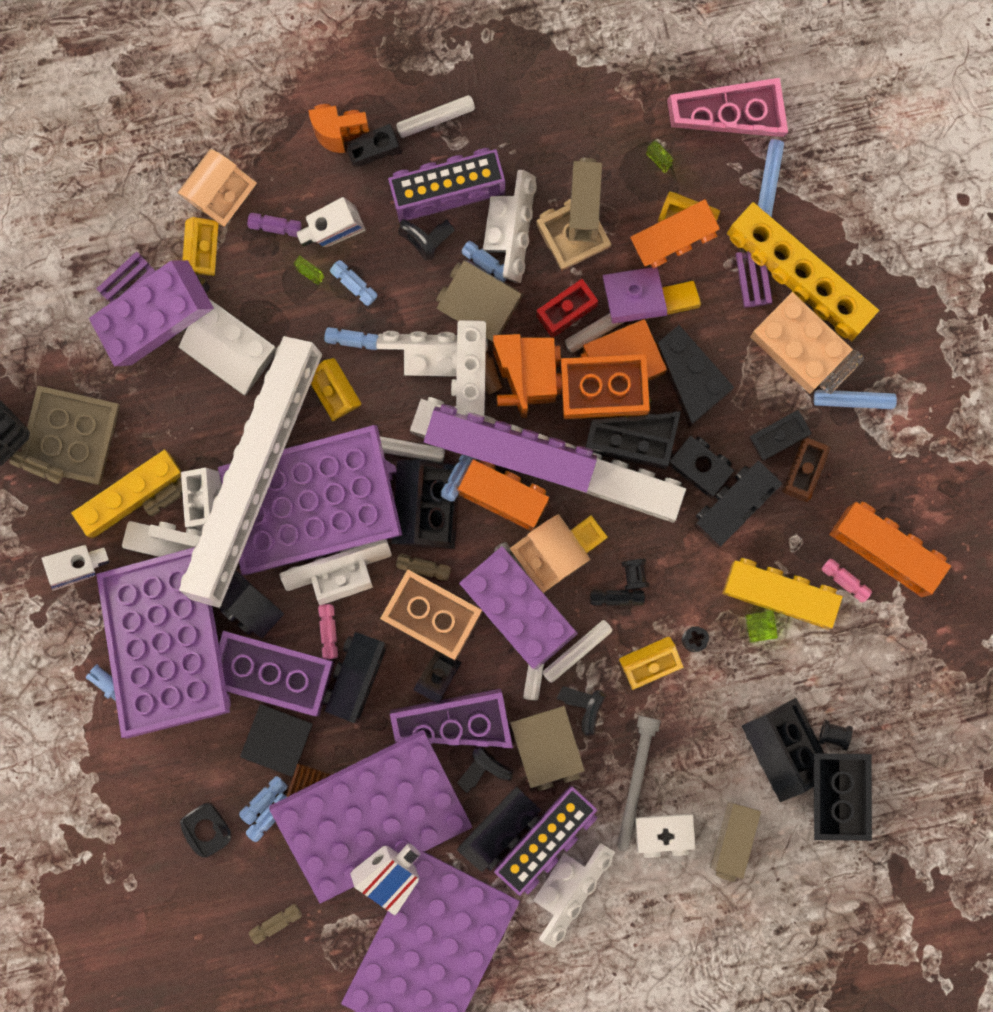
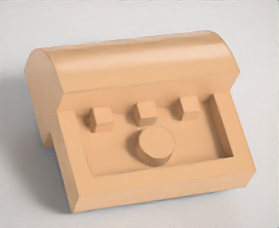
(217, 187)
(550, 553)

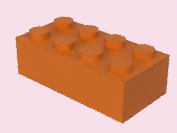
(890, 549)

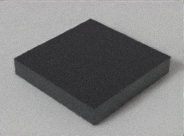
(276, 740)

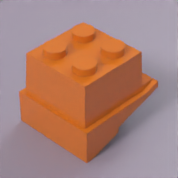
(529, 369)

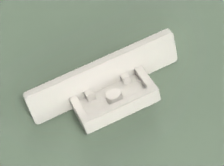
(509, 225)
(422, 352)
(470, 367)
(159, 539)
(337, 574)
(568, 889)

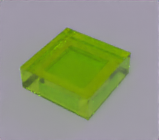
(659, 156)
(308, 270)
(761, 626)

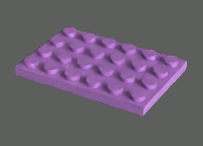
(322, 502)
(160, 647)
(375, 803)
(434, 945)

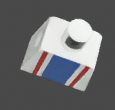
(341, 222)
(61, 570)
(388, 876)

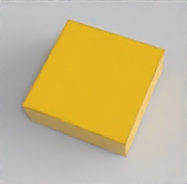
(589, 534)

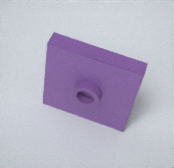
(634, 295)

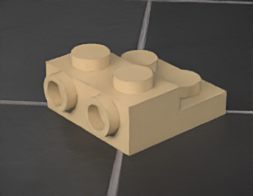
(555, 232)

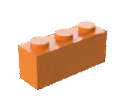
(676, 234)

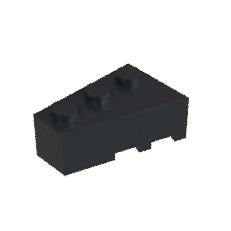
(693, 375)
(635, 439)
(736, 503)

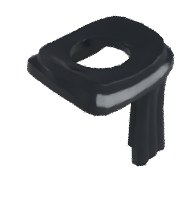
(421, 241)
(590, 702)
(482, 762)
(222, 836)

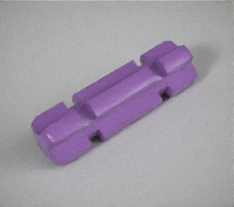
(274, 224)

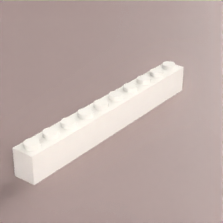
(250, 472)
(609, 480)

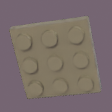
(71, 433)

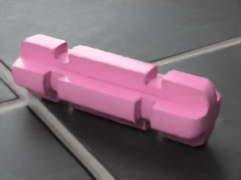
(846, 580)
(328, 631)

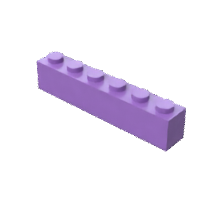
(511, 448)

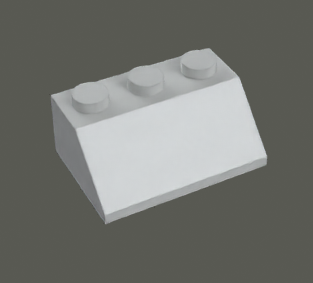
(228, 348)

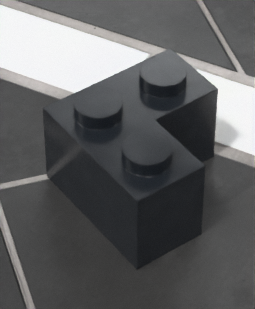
(249, 606)

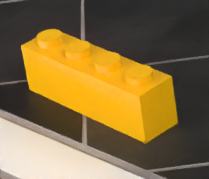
(127, 494)
(781, 594)

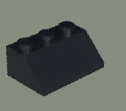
(422, 512)
(355, 677)
(785, 748)
(842, 796)
(500, 830)

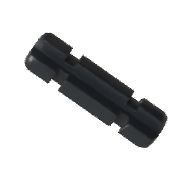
(617, 597)

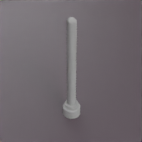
(647, 729)

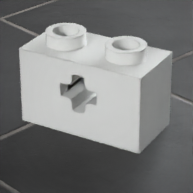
(199, 492)
(679, 825)

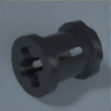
(635, 574)
(693, 647)
(835, 735)

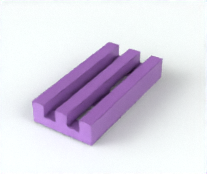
(120, 272)
(743, 283)

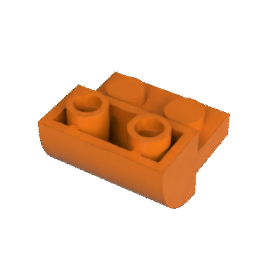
(333, 129)

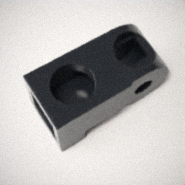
(373, 146)

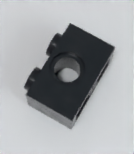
(707, 482)

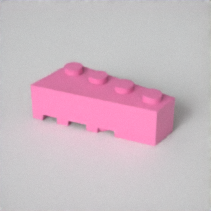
(737, 108)

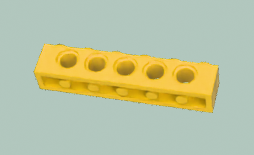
(817, 273)

